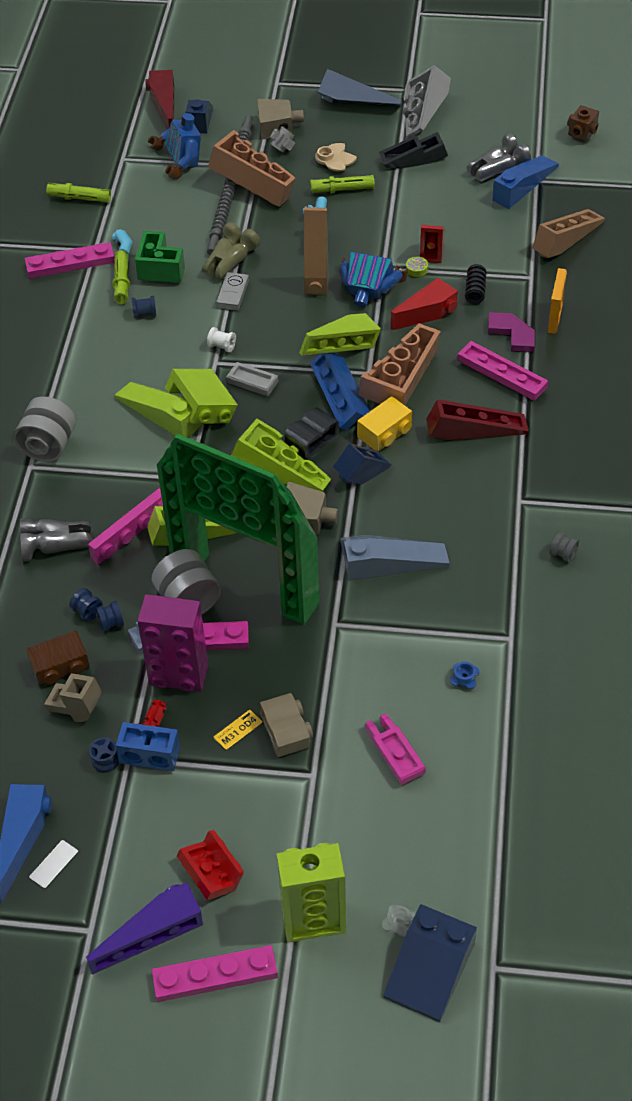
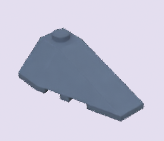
(346, 90)

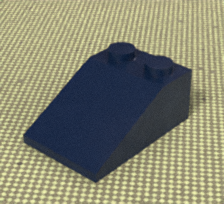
(430, 962)

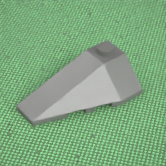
(423, 97)

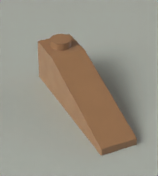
(562, 233)
(315, 251)

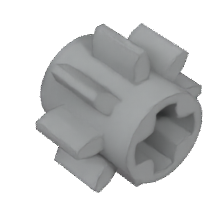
(282, 139)

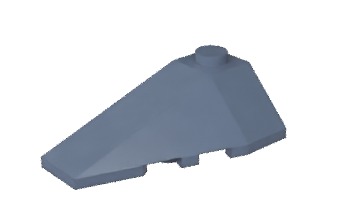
(380, 556)

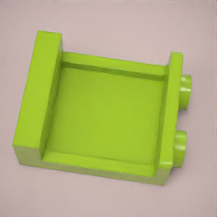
(204, 393)

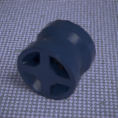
(85, 604)
(109, 616)
(100, 748)

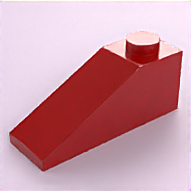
(426, 305)

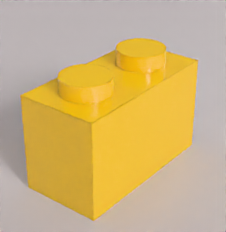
(384, 424)

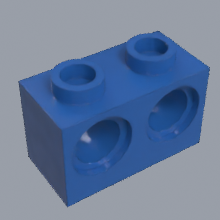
(148, 746)

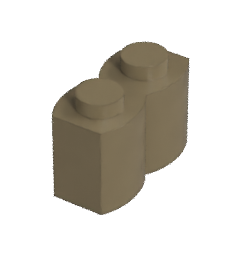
(285, 724)

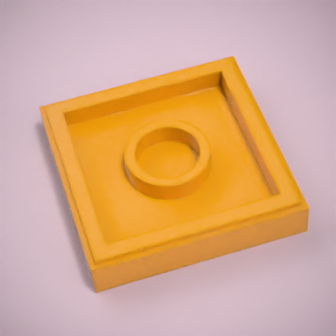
(557, 301)

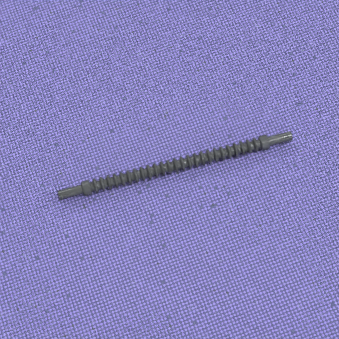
(227, 195)

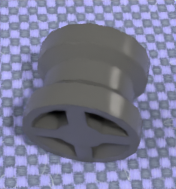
(564, 547)

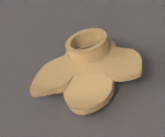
(334, 157)

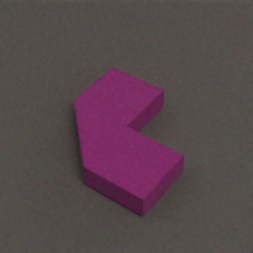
(508, 324)

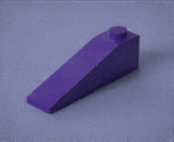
(158, 922)

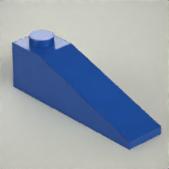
(521, 179)
(21, 827)

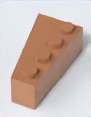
(251, 169)
(402, 367)

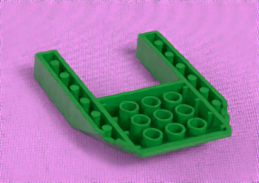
(248, 500)

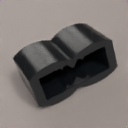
(311, 432)

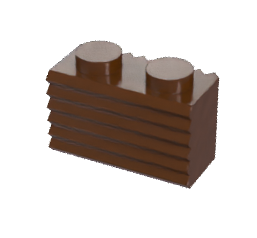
(58, 658)

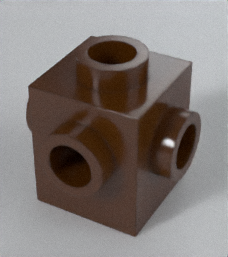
(583, 123)

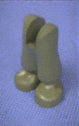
(230, 250)

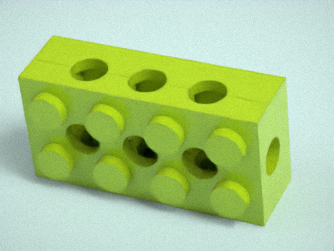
(312, 896)

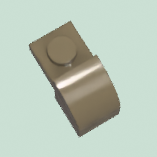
(75, 697)

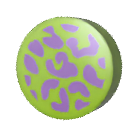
(417, 266)

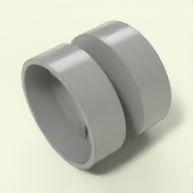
(44, 429)
(186, 577)

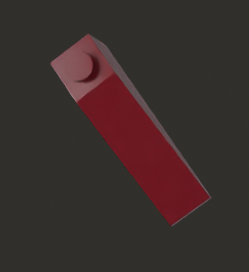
(162, 93)
(466, 421)

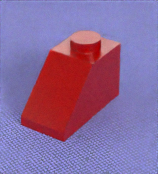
(432, 243)

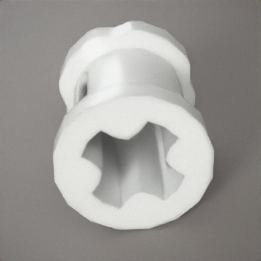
(221, 339)

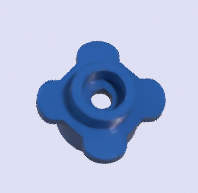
(467, 669)

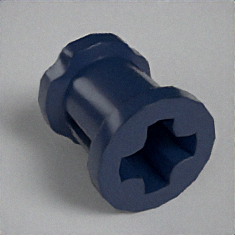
(144, 306)

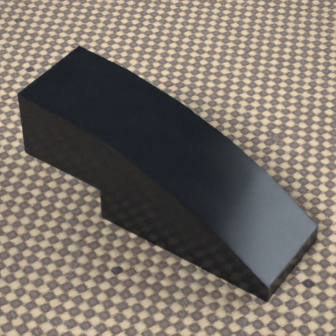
(414, 152)

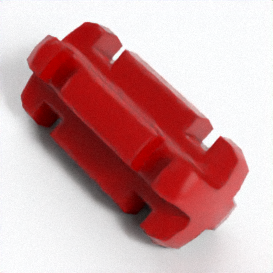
(154, 713)

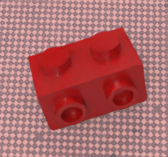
(211, 866)

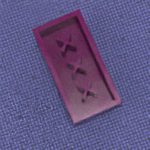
(173, 642)

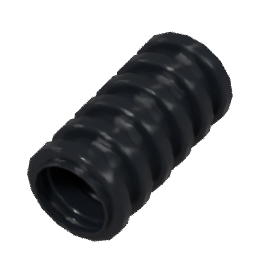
(475, 284)

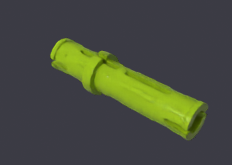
(341, 184)
(76, 192)
(121, 282)

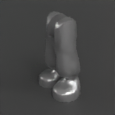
(499, 158)
(52, 536)

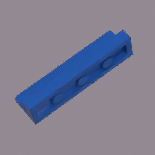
(339, 388)

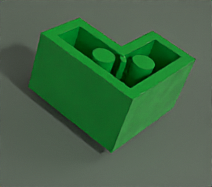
(157, 261)

